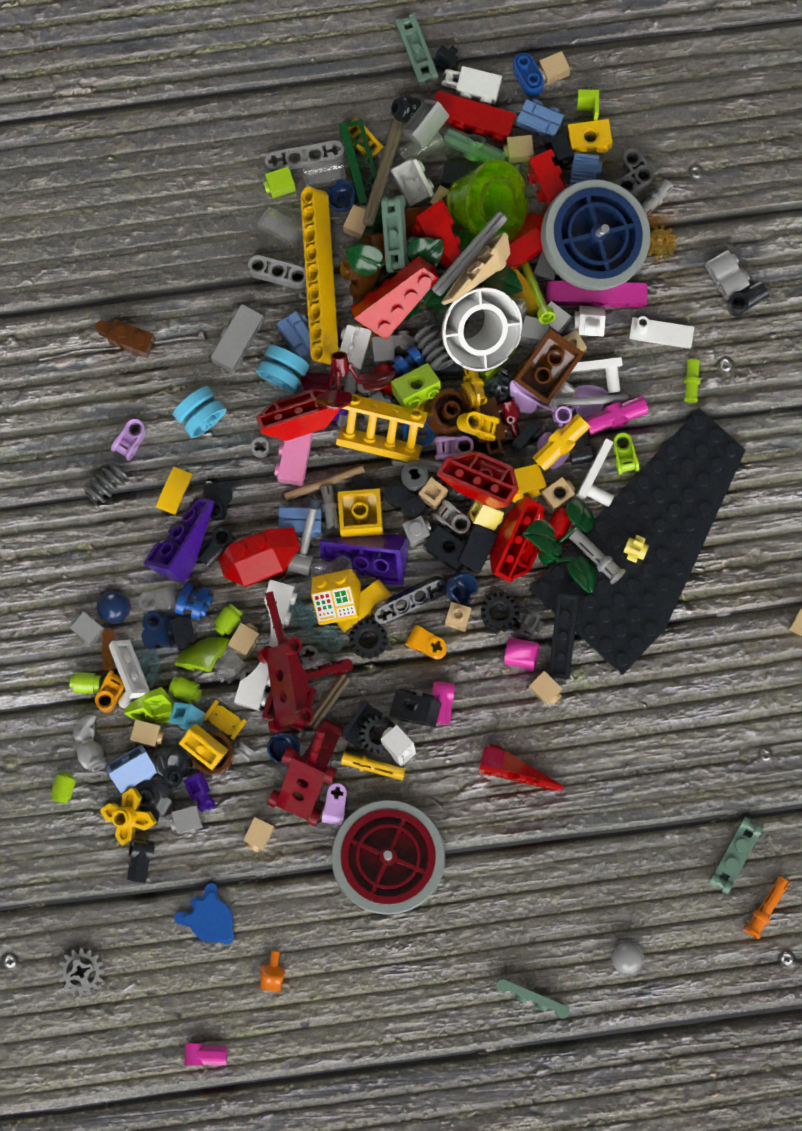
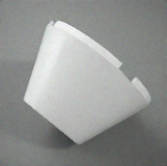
(495, 339)

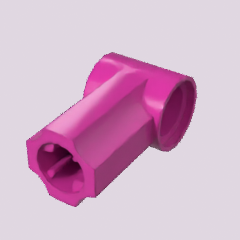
(445, 694)
(199, 1055)

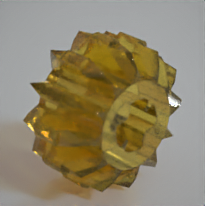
(667, 242)

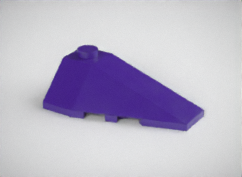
(179, 551)
(372, 555)

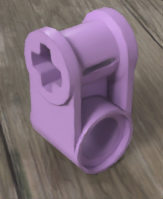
(129, 440)
(451, 446)
(334, 808)

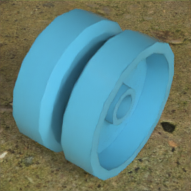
(282, 368)
(199, 412)

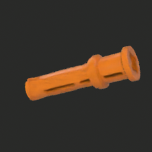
(762, 915)

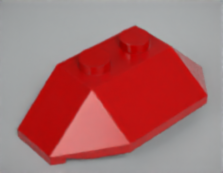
(295, 416)
(480, 478)
(511, 552)
(259, 556)

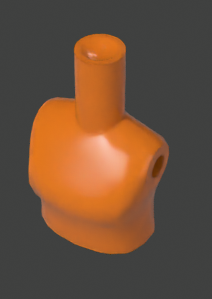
(272, 974)

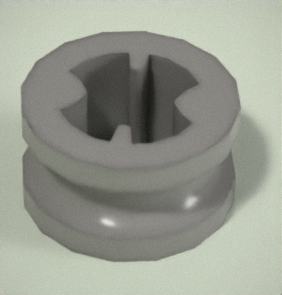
(261, 441)
(244, 751)

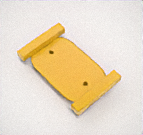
(468, 391)
(224, 720)

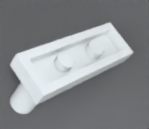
(661, 332)
(611, 368)
(586, 487)
(129, 671)

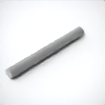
(589, 400)

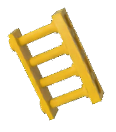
(378, 444)

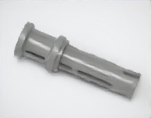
(603, 562)

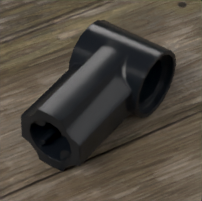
(748, 299)
(582, 451)
(213, 549)
(140, 854)

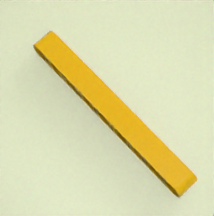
(319, 274)

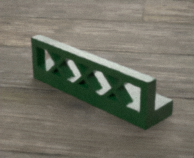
(352, 159)

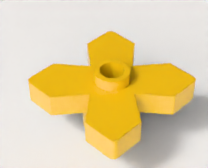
(128, 816)

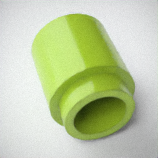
(227, 620)
(85, 683)
(185, 690)
(62, 788)

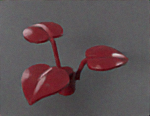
(340, 367)

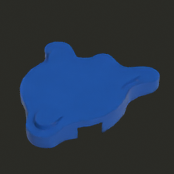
(210, 917)

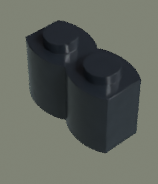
(399, 498)

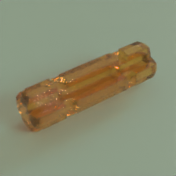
(107, 663)

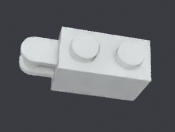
(474, 84)
(590, 320)

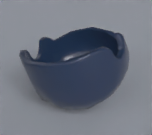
(342, 196)
(461, 587)
(113, 606)
(278, 744)

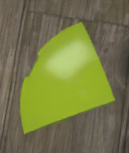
(203, 654)
(152, 706)

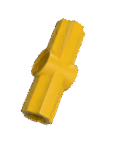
(561, 442)

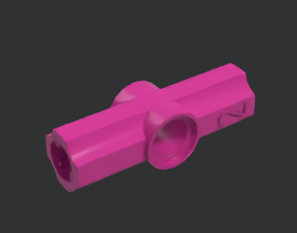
(617, 415)

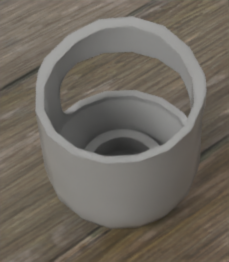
(627, 958)

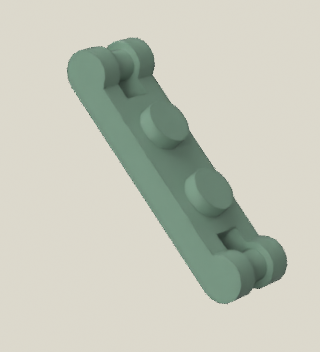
(416, 49)
(394, 233)
(736, 855)
(540, 1001)

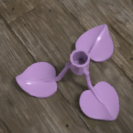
(528, 404)

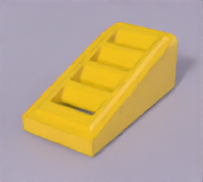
(370, 136)

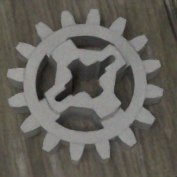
(85, 981)

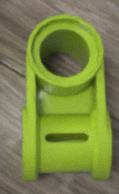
(625, 455)

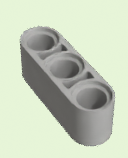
(270, 265)

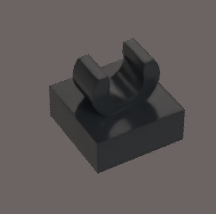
(446, 57)

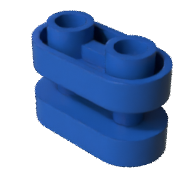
(528, 75)
(402, 365)
(202, 601)

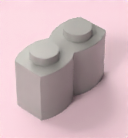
(727, 274)

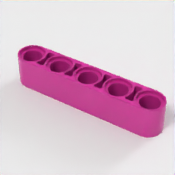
(624, 295)

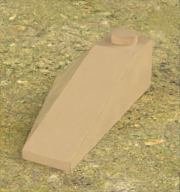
(485, 263)

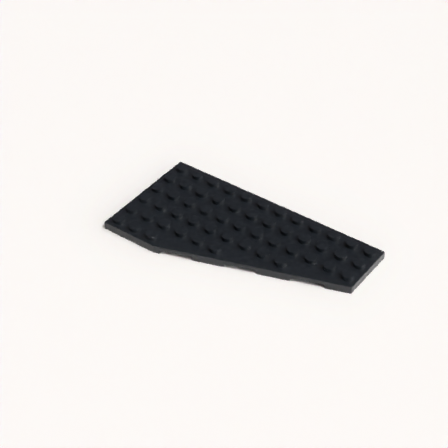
(673, 508)

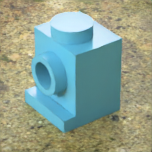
(186, 715)

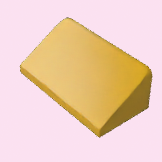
(203, 746)

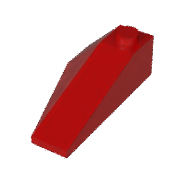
(527, 242)
(506, 766)

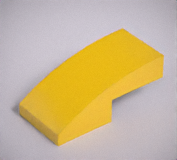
(174, 490)

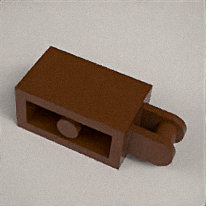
(127, 337)
(494, 409)

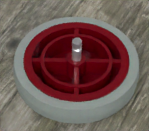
(388, 857)

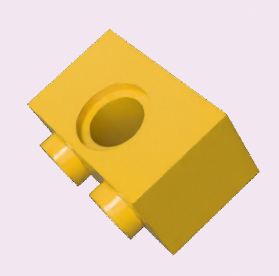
(598, 129)

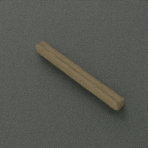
(383, 173)

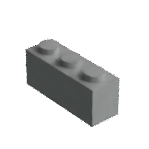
(236, 338)

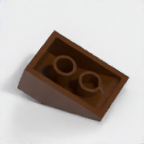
(547, 366)

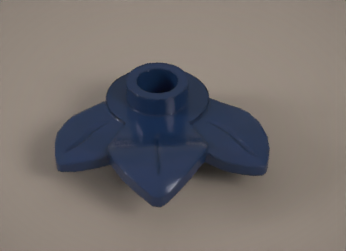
(155, 634)

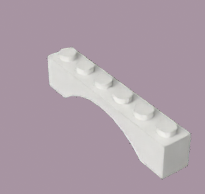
(253, 687)

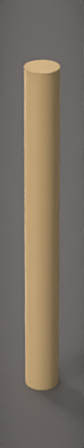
(327, 481)

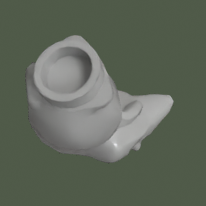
(88, 751)

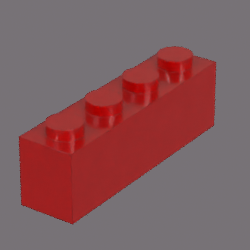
(477, 117)

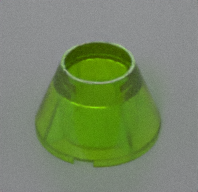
(484, 192)

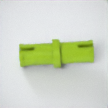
(692, 381)

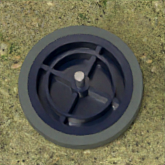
(595, 235)

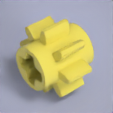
(636, 548)

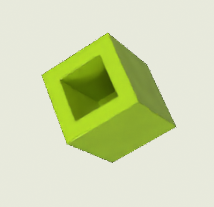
(279, 182)

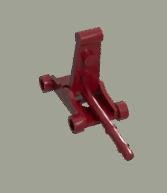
(288, 677)
(308, 774)

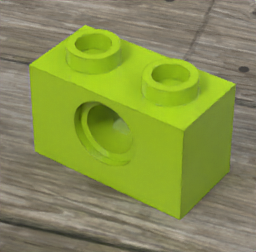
(421, 378)

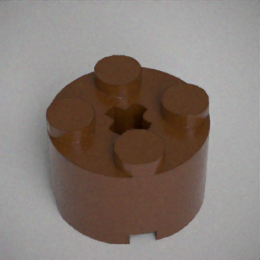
(437, 407)
(224, 764)

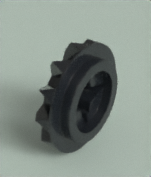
(503, 379)

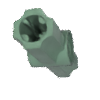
(472, 146)

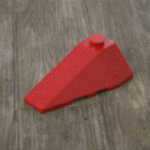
(436, 224)

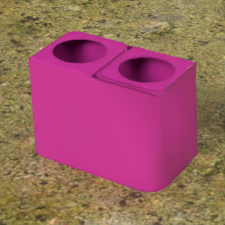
(521, 654)

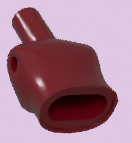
(511, 412)

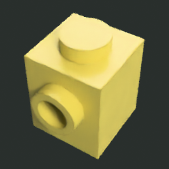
(485, 515)

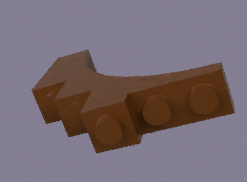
(362, 285)

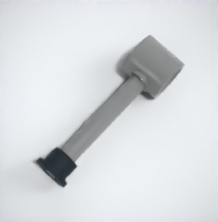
(302, 560)

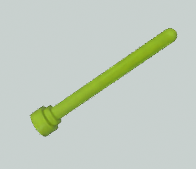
(545, 313)

